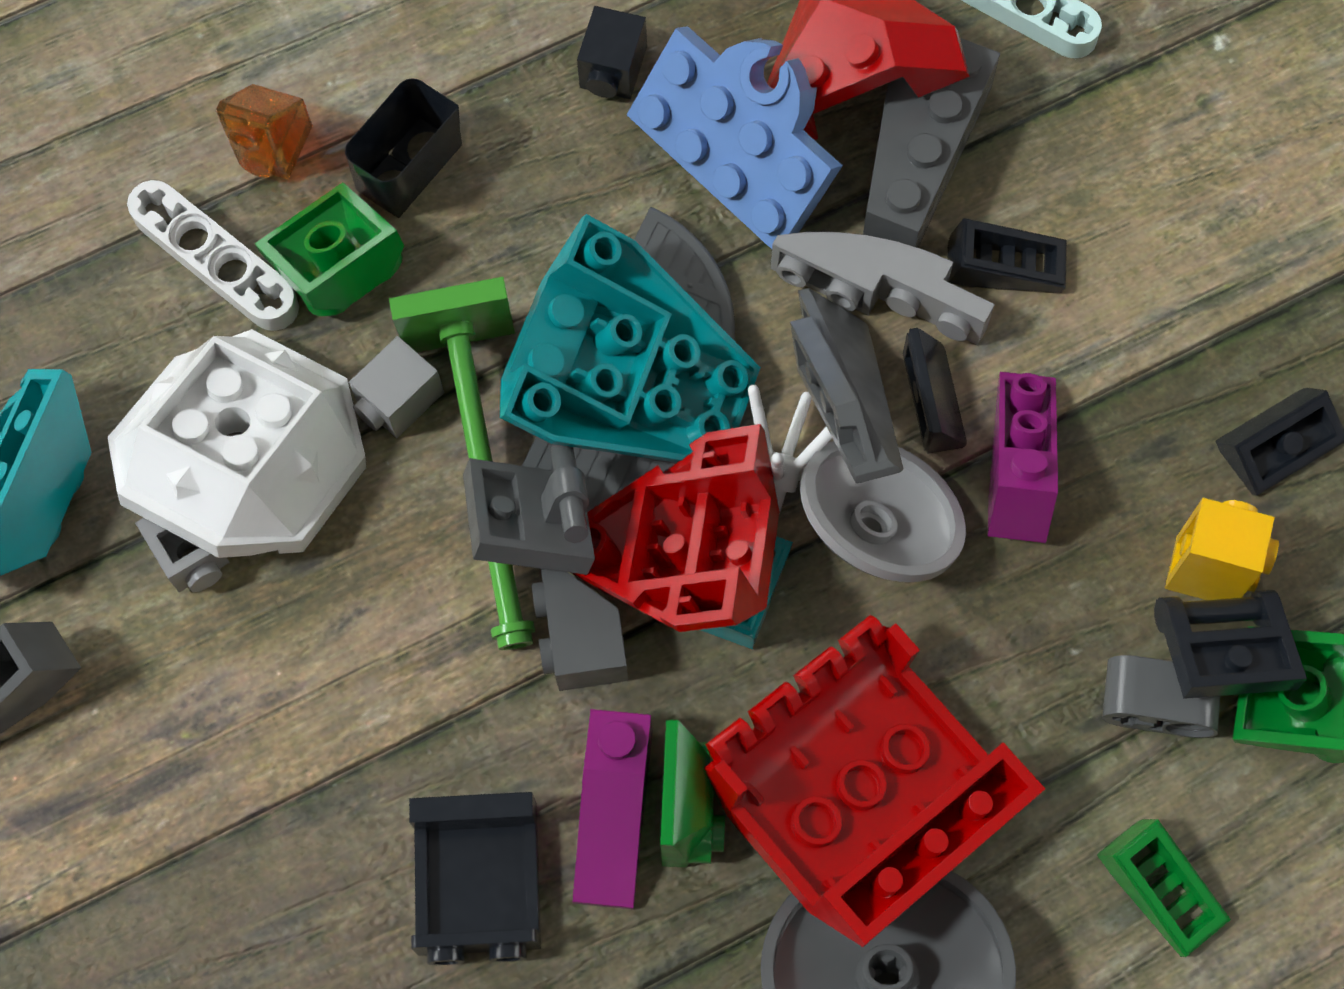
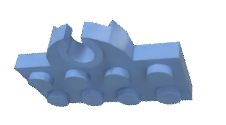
(737, 130)

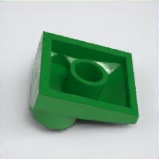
(334, 251)
(1303, 718)
(687, 821)

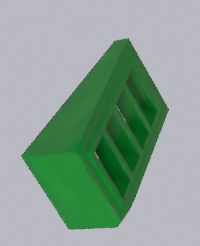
(1180, 872)

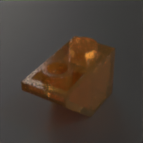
(265, 129)

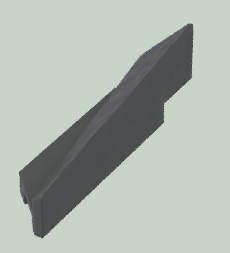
(845, 383)

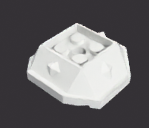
(244, 489)

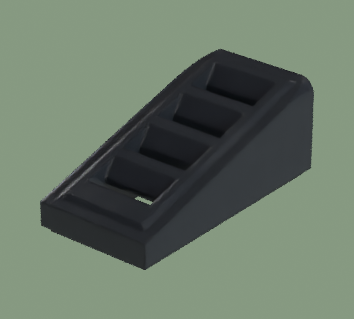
(1004, 275)

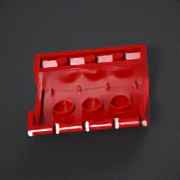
(863, 783)

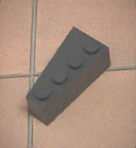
(922, 146)

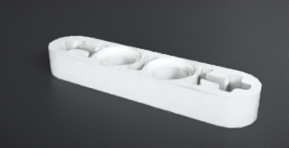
(215, 252)

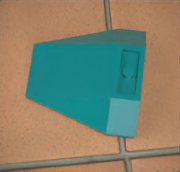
(621, 355)

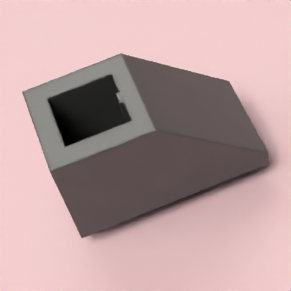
(583, 632)

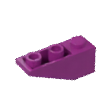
(1023, 458)

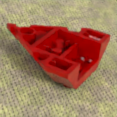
(869, 43)
(693, 538)

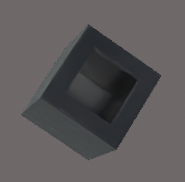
(612, 53)

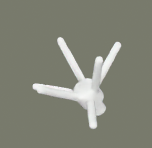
(784, 466)

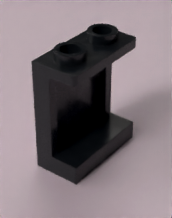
(476, 877)

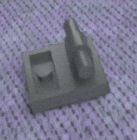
(530, 513)

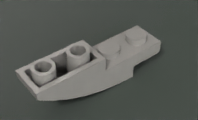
(862, 268)

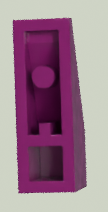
(612, 808)

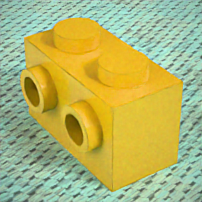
(1222, 551)

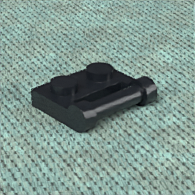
(1230, 659)

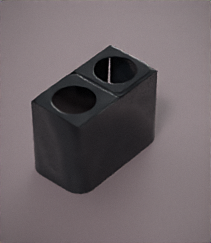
(405, 113)

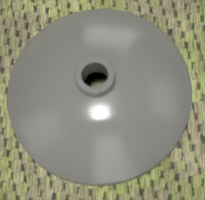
(888, 526)

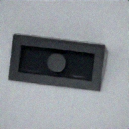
(933, 393)
(1282, 439)

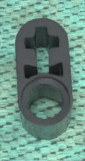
(1148, 697)

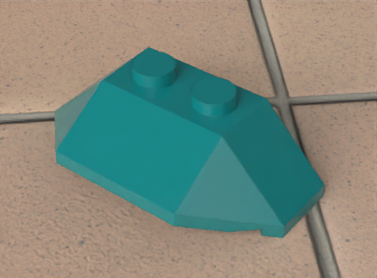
(40, 464)

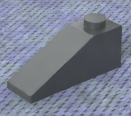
(32, 668)

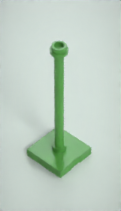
(454, 319)

